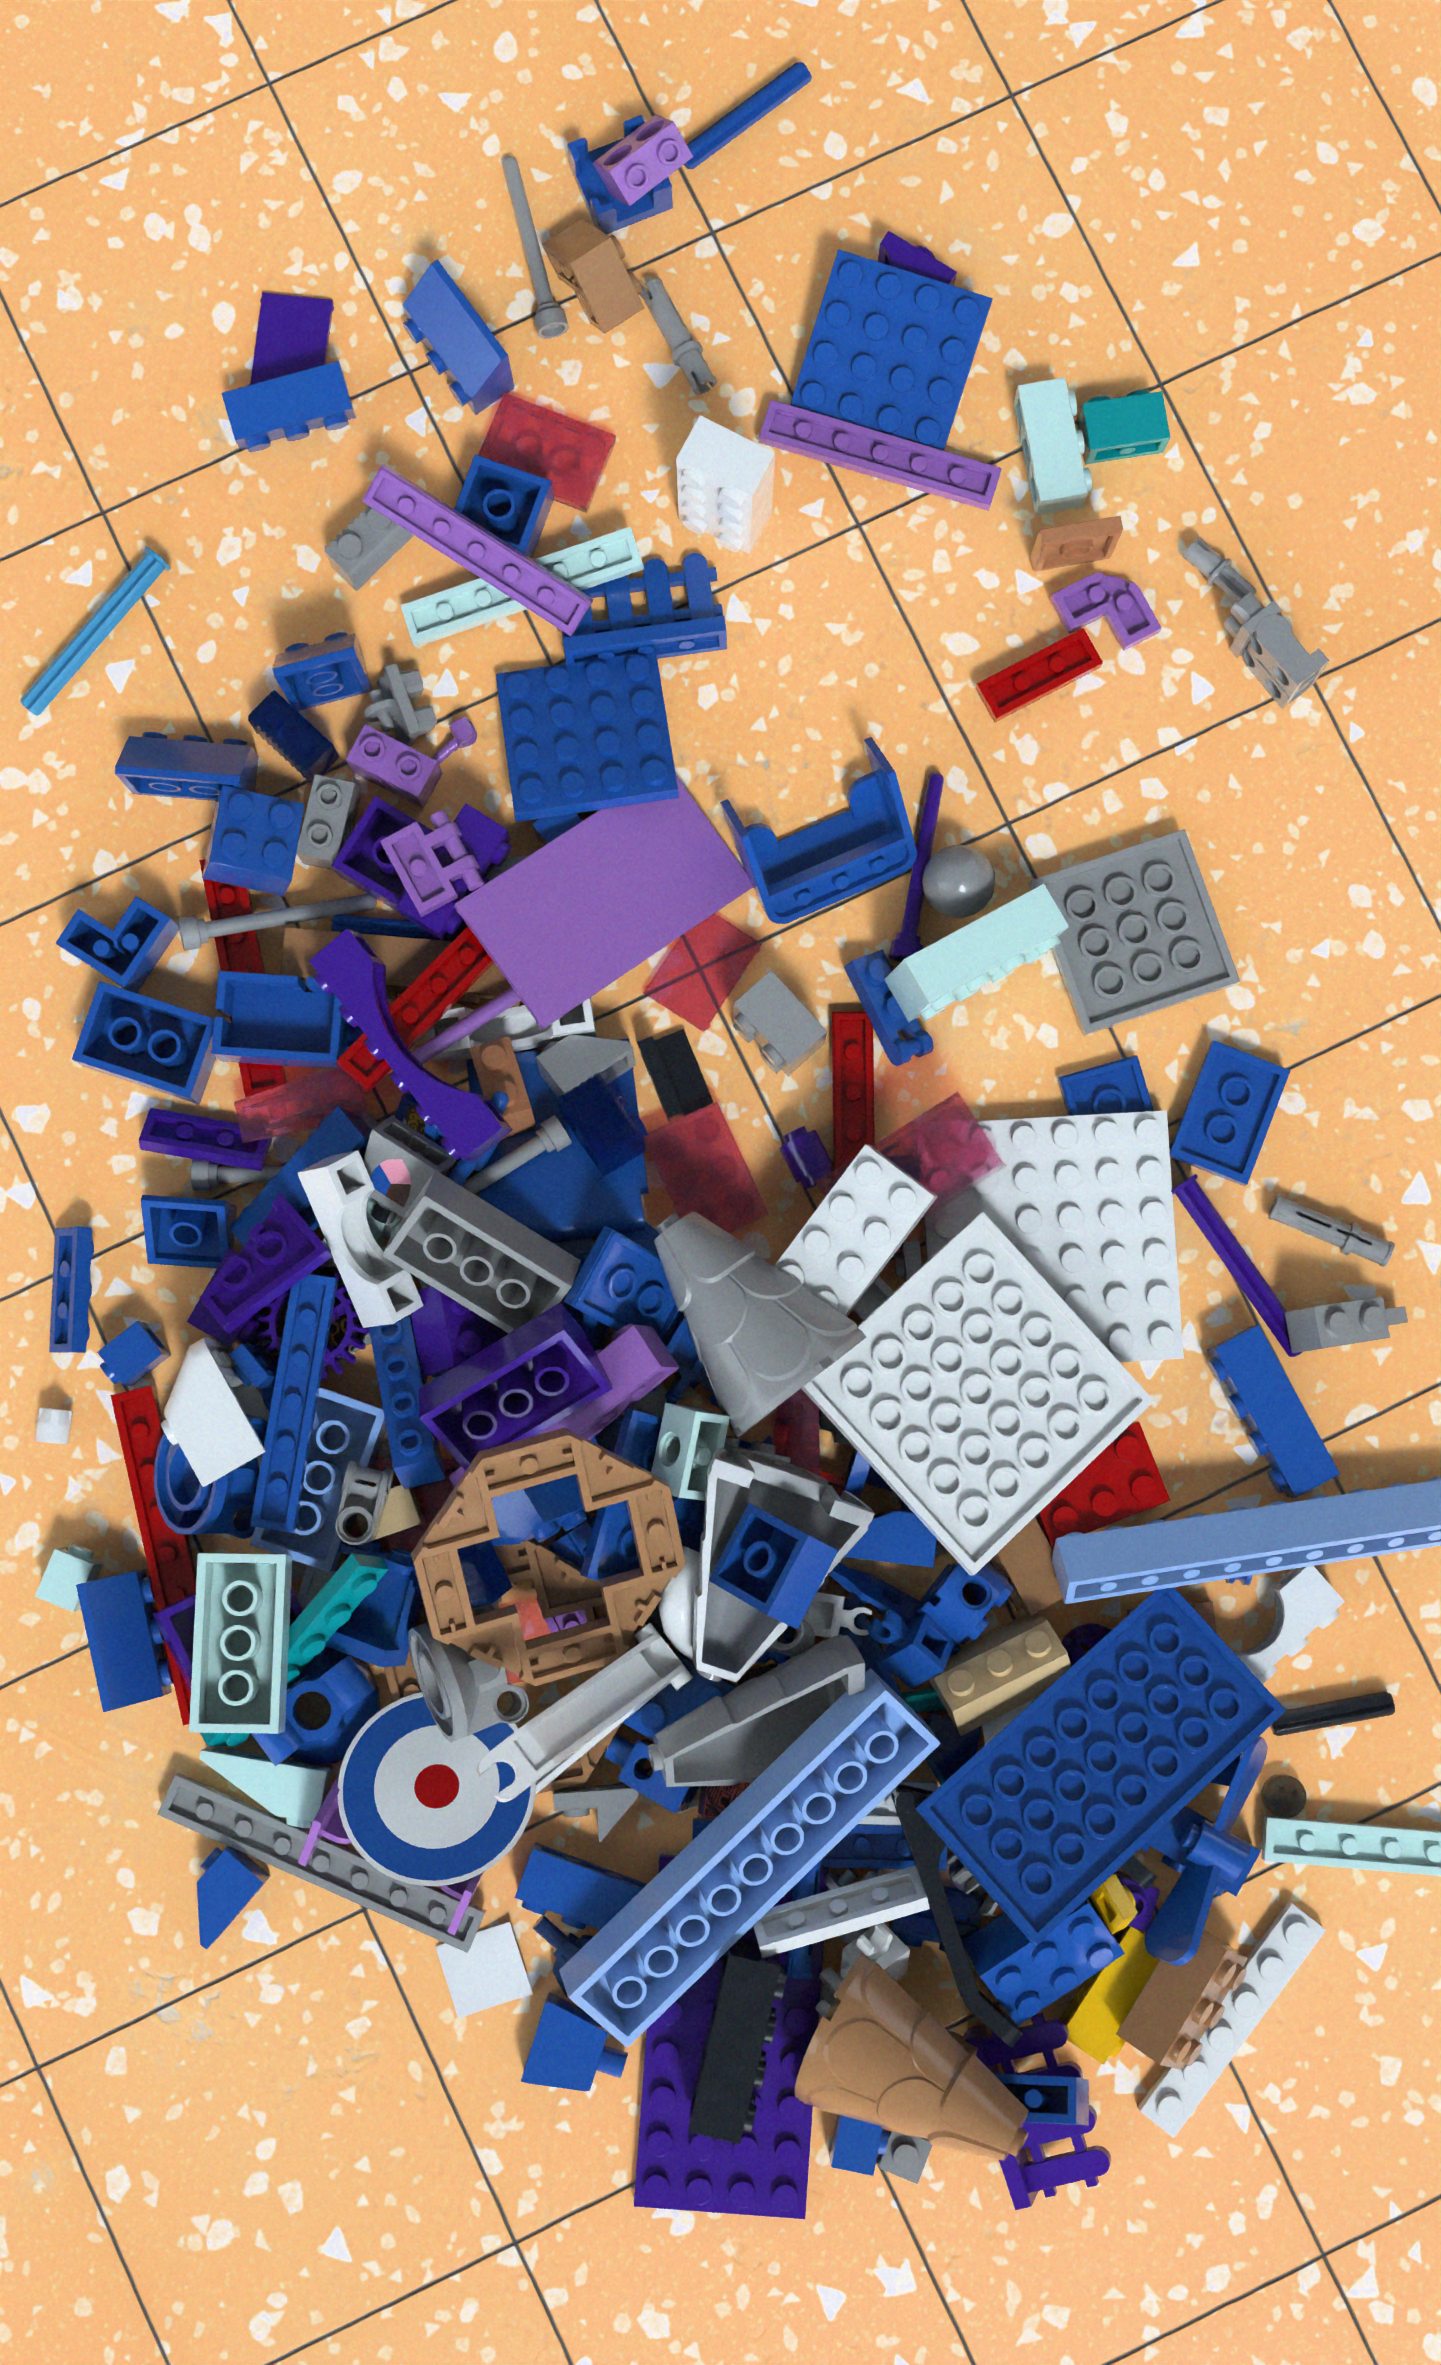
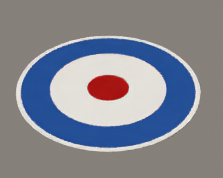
(418, 1799)

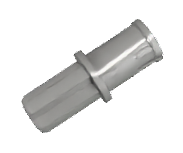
(1217, 569)

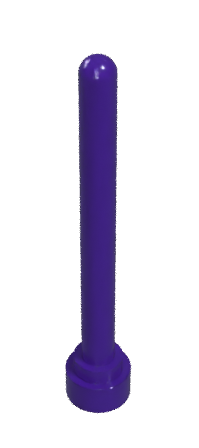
(907, 941)

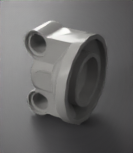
(459, 1687)

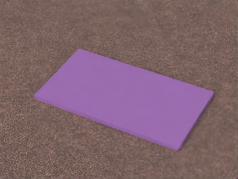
(602, 900)

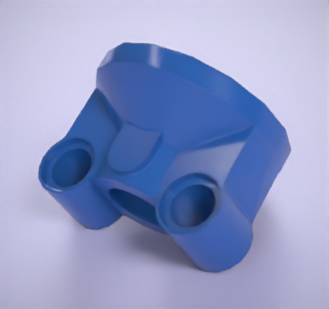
(207, 1509)
(353, 1702)

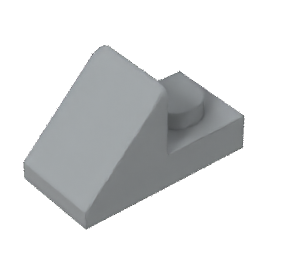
(610, 1801)

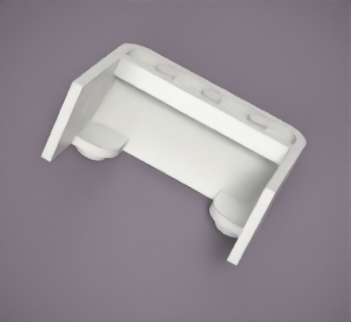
(210, 1410)

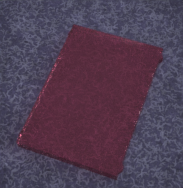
(702, 970)

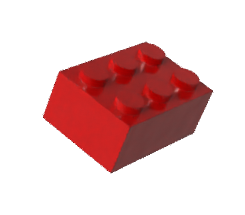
(1109, 1489)

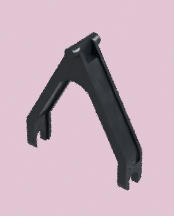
(926, 1852)

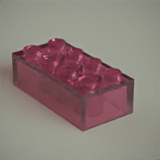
(940, 1150)

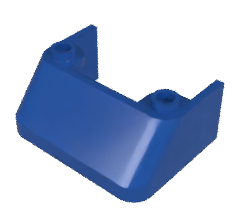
(833, 856)

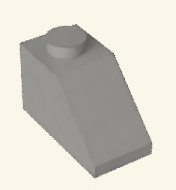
(579, 1057)

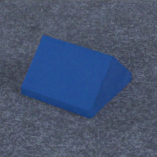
(187, 1230)

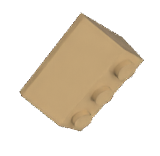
(1000, 1671)

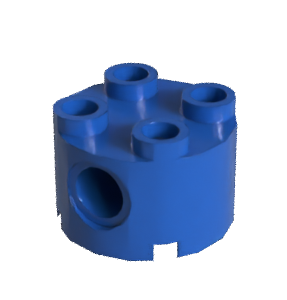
(947, 1607)

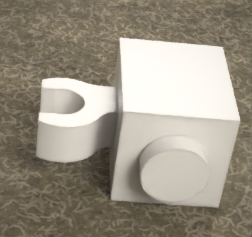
(880, 1947)

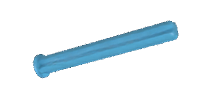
(94, 632)

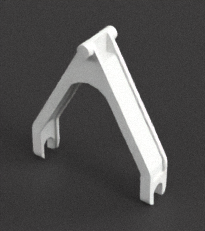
(587, 1714)

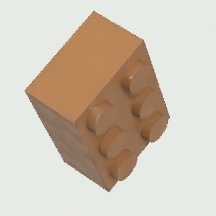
(1182, 2003)

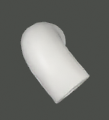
(677, 1604)

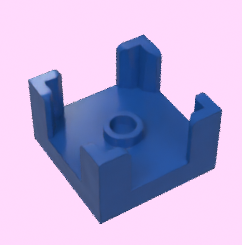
(603, 208)

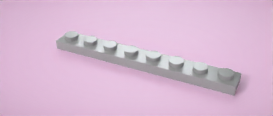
(329, 1867)

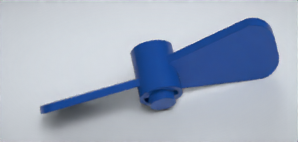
(1211, 1855)

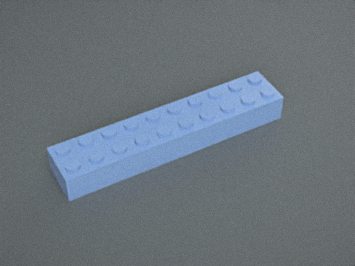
(747, 1859)

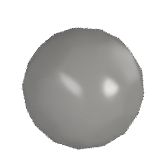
(958, 881)

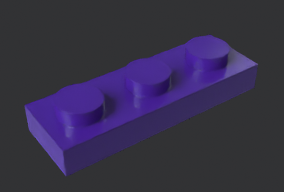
(201, 1139)

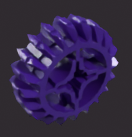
(332, 1355)

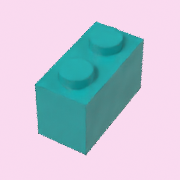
(1124, 426)

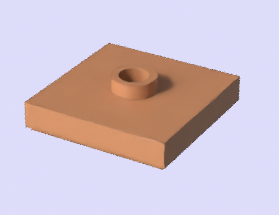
(1076, 543)

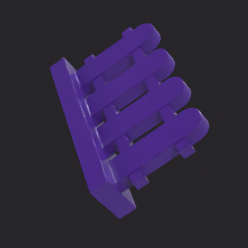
(1044, 2173)

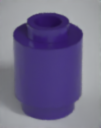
(805, 1157)

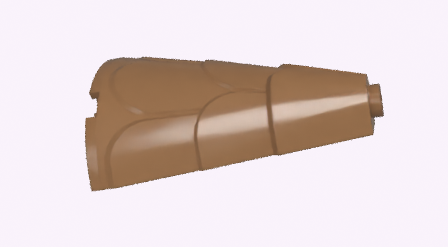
(902, 2070)

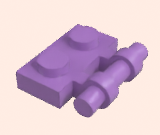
(420, 869)

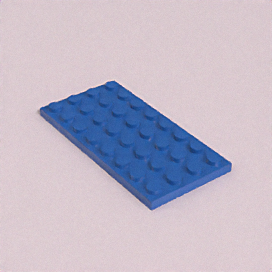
(1100, 1762)

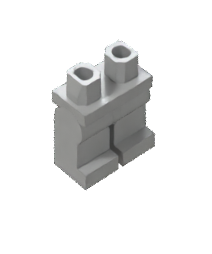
(1272, 650)

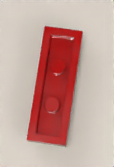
(1039, 675)

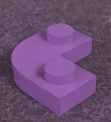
(1109, 597)

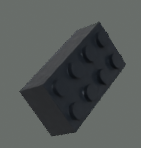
(734, 2042)

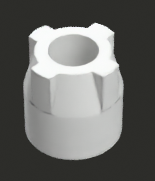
(53, 1426)

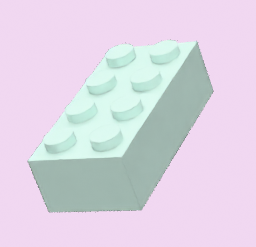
(977, 955)
(240, 1643)

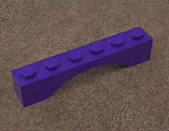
(358, 980)

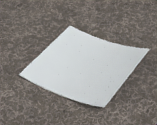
(487, 1973)

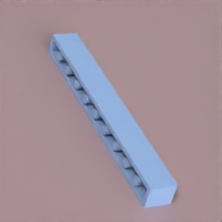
(1248, 1541)

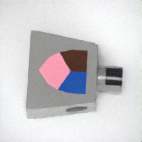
(400, 1167)

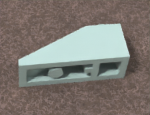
(285, 1790)

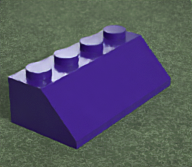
(514, 1386)

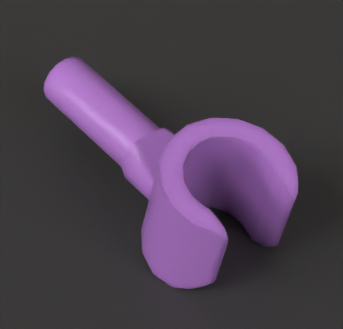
(464, 736)

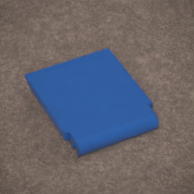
(564, 1191)

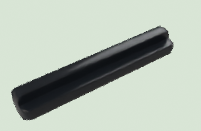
(1334, 1713)

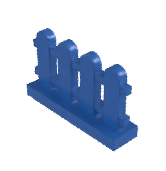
(662, 630)

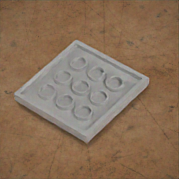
(1137, 933)

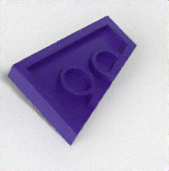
(268, 1265)

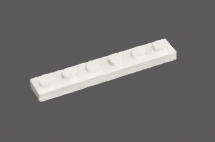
(1268, 1972)

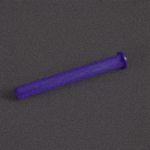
(1235, 1259)

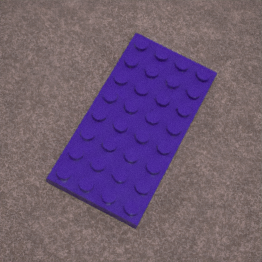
(706, 2174)

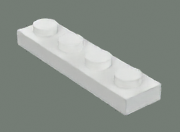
(841, 1911)

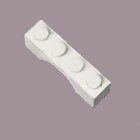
(516, 1024)
(339, 1197)
(1301, 1604)

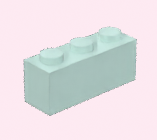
(1052, 446)

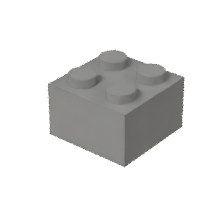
(778, 1024)

